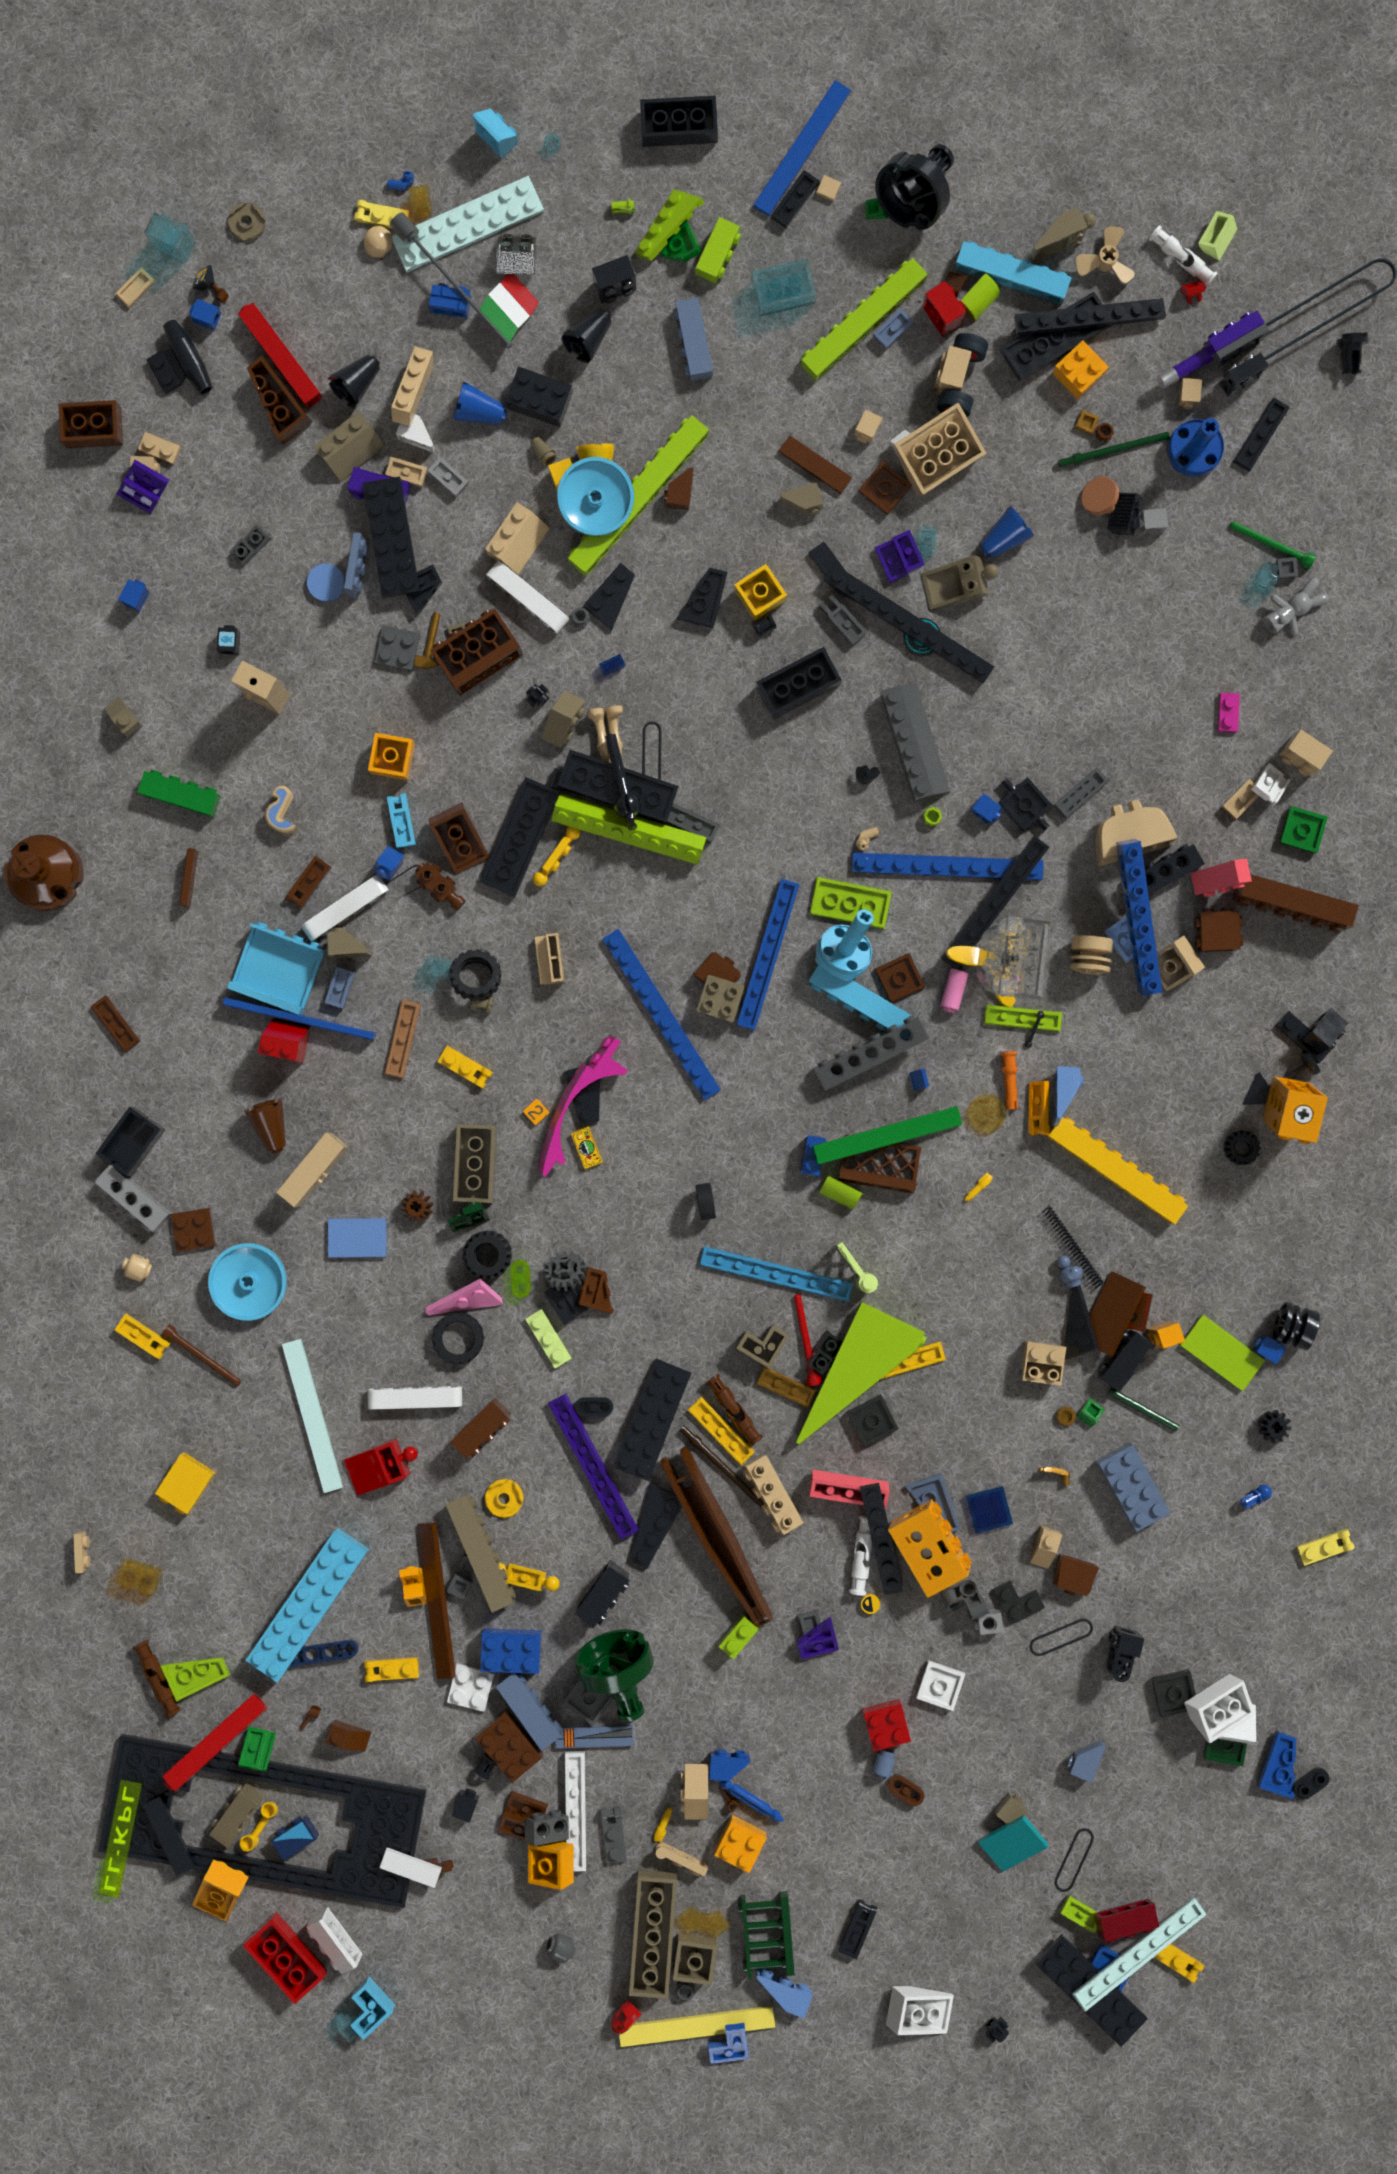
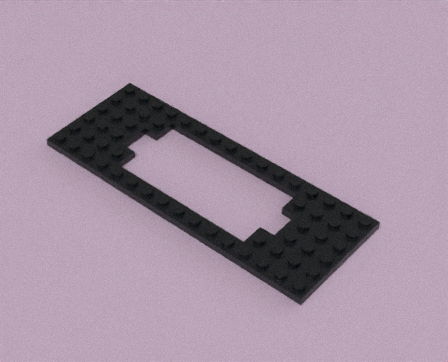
(384, 1814)

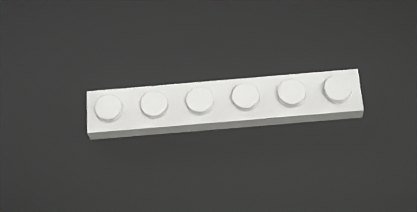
(576, 1805)

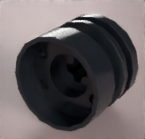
(1296, 1326)

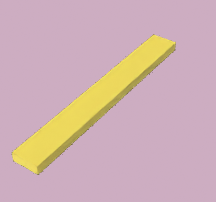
(696, 2026)

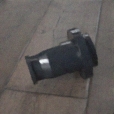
(1352, 351)

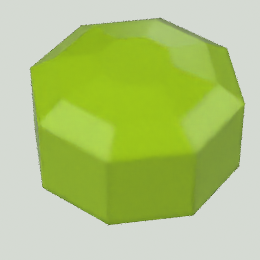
(932, 816)

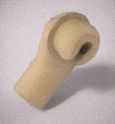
(864, 838)

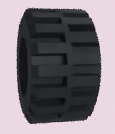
(472, 1263)

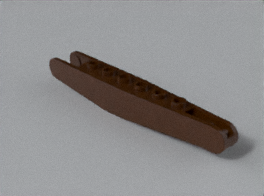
(717, 1536)

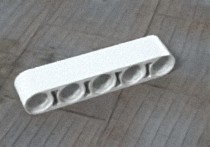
(528, 596)
(345, 907)
(415, 1398)

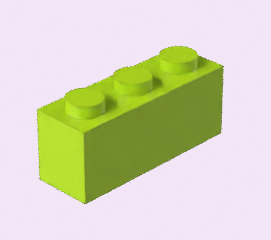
(718, 250)

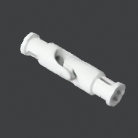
(1172, 247)
(861, 1563)

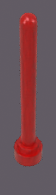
(812, 1378)

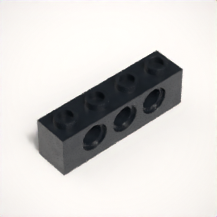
(1191, 859)

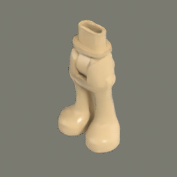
(597, 717)

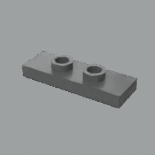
(1081, 793)

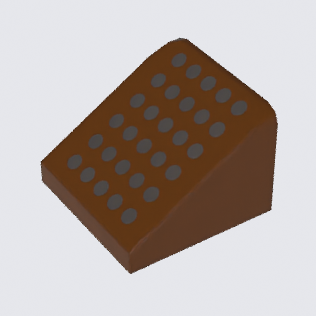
(956, 281)

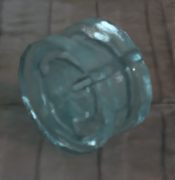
(549, 138)

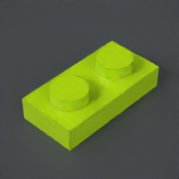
(1079, 1913)

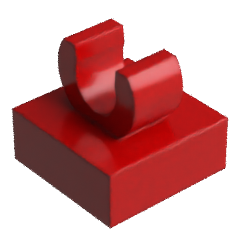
(1192, 289)

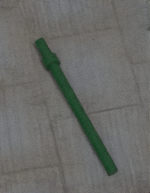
(1078, 458)

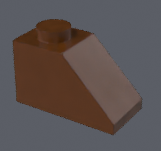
(679, 491)
(348, 1736)

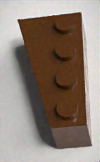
(281, 407)

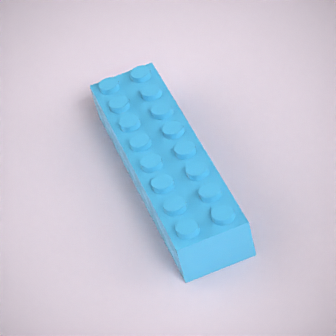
(307, 1605)

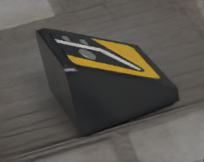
(204, 279)

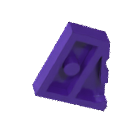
(818, 1640)

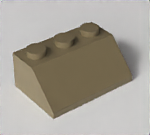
(349, 446)

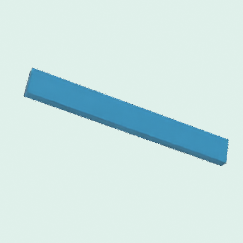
(776, 1273)

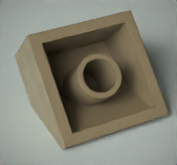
(344, 945)

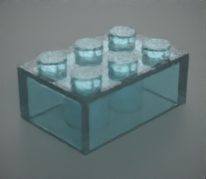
(783, 287)

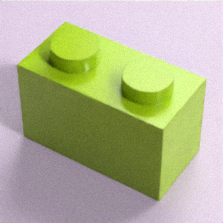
(738, 1636)

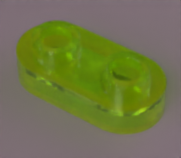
(520, 1278)

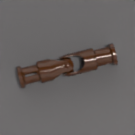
(726, 1399)
(158, 1681)

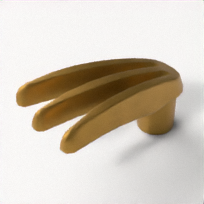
(1065, 1474)

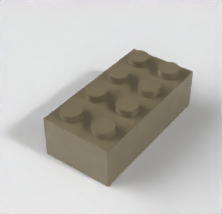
(475, 1163)

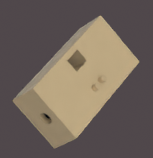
(260, 687)
(312, 1169)

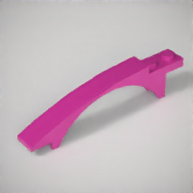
(600, 1066)

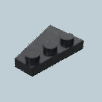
(610, 596)
(706, 599)

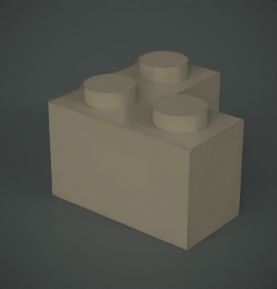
(563, 718)
(763, 1350)

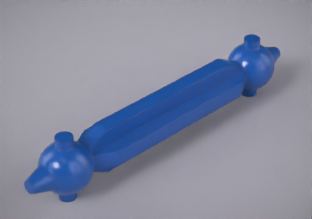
(751, 1800)

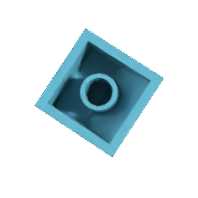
(495, 131)

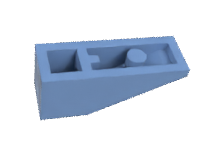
(1066, 1085)

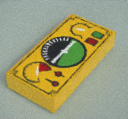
(586, 1147)

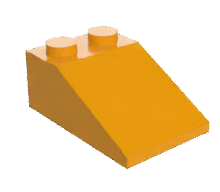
(220, 1890)

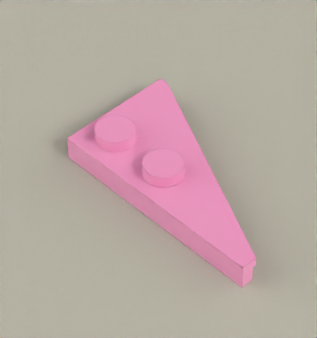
(469, 1297)

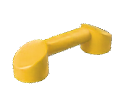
(251, 1840)

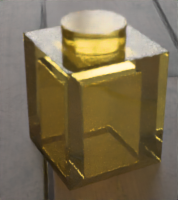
(420, 201)

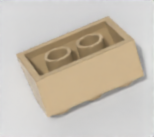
(517, 538)

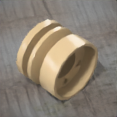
(1091, 954)

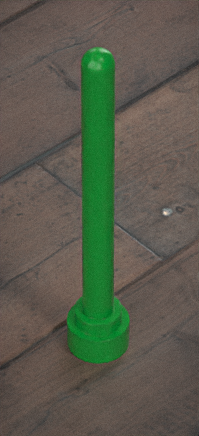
(1305, 559)

